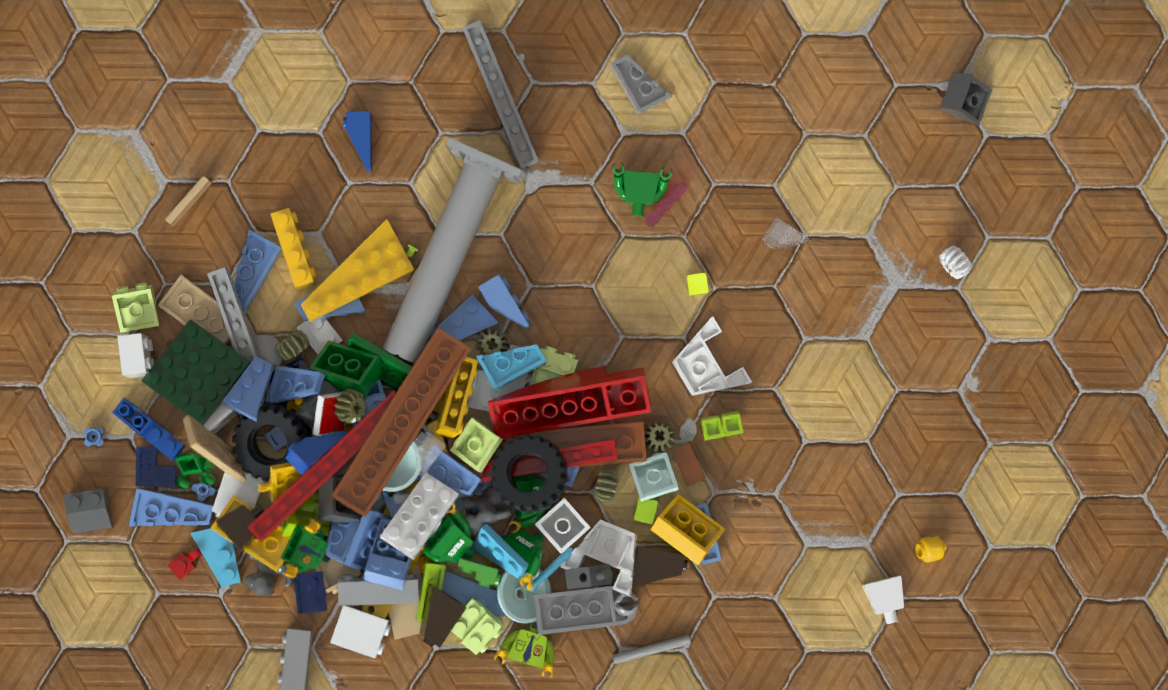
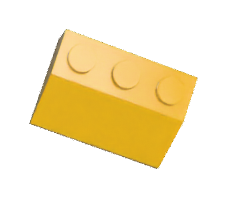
(687, 529)

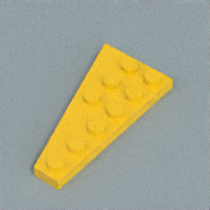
(368, 268)

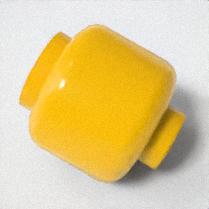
(930, 548)

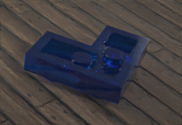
(148, 473)

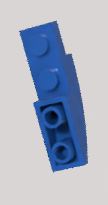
(149, 429)

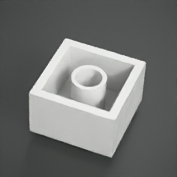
(135, 355)
(562, 525)

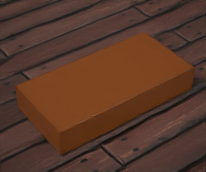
(688, 464)

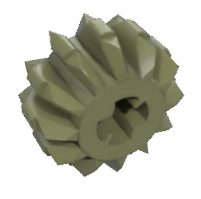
(491, 337)
(292, 345)
(350, 406)
(652, 435)
(606, 485)

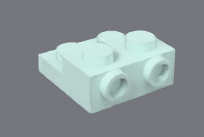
(653, 476)

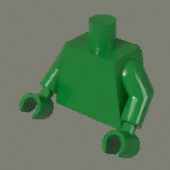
(640, 187)
(193, 462)

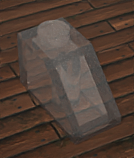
(782, 236)
(426, 451)

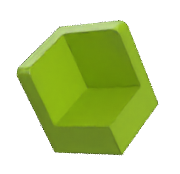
(645, 511)

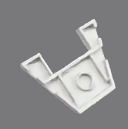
(700, 369)
(610, 546)

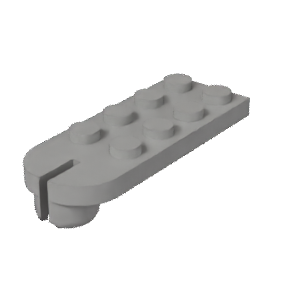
(582, 609)

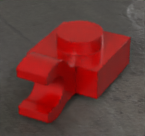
(183, 564)

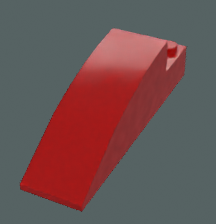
(571, 401)

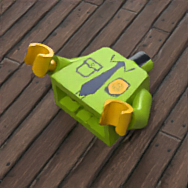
(528, 648)

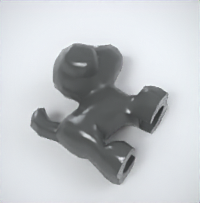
(484, 510)
(263, 582)

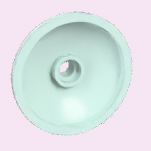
(404, 473)
(519, 608)

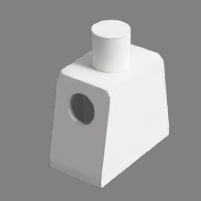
(885, 597)

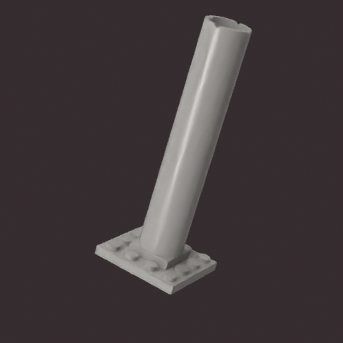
(447, 249)

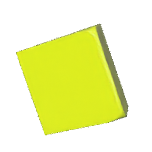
(697, 284)

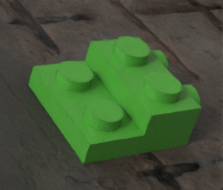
(485, 574)

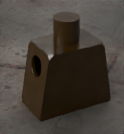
(236, 523)

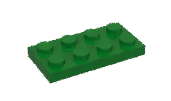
(393, 368)

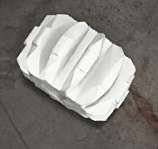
(955, 262)

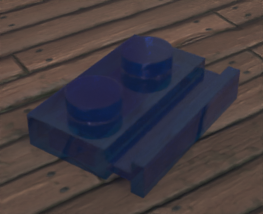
(310, 592)

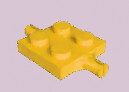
(281, 479)

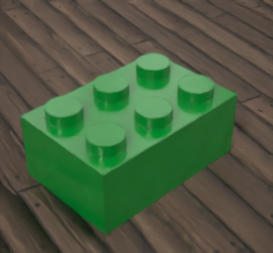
(348, 367)

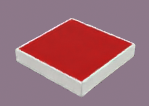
(325, 419)

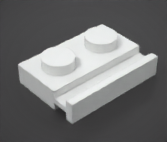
(319, 333)
(482, 392)

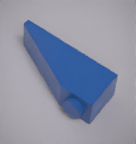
(360, 131)
(311, 450)

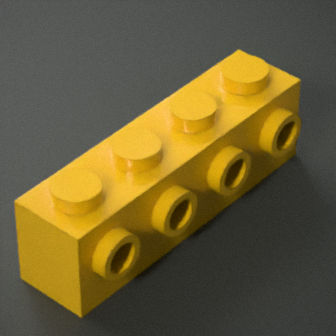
(293, 248)
(456, 399)

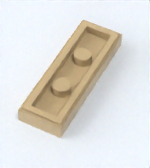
(188, 201)

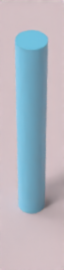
(552, 567)

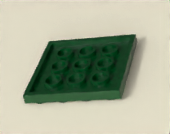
(196, 372)

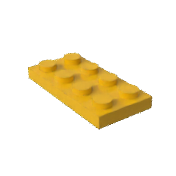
(267, 551)

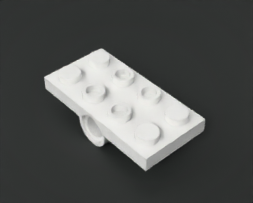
(419, 516)

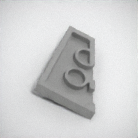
(638, 86)

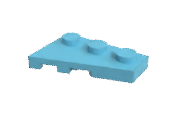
(511, 365)
(499, 552)
(219, 555)

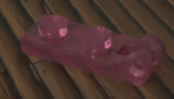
(665, 204)

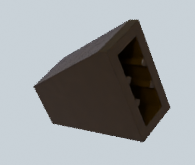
(656, 565)
(439, 616)

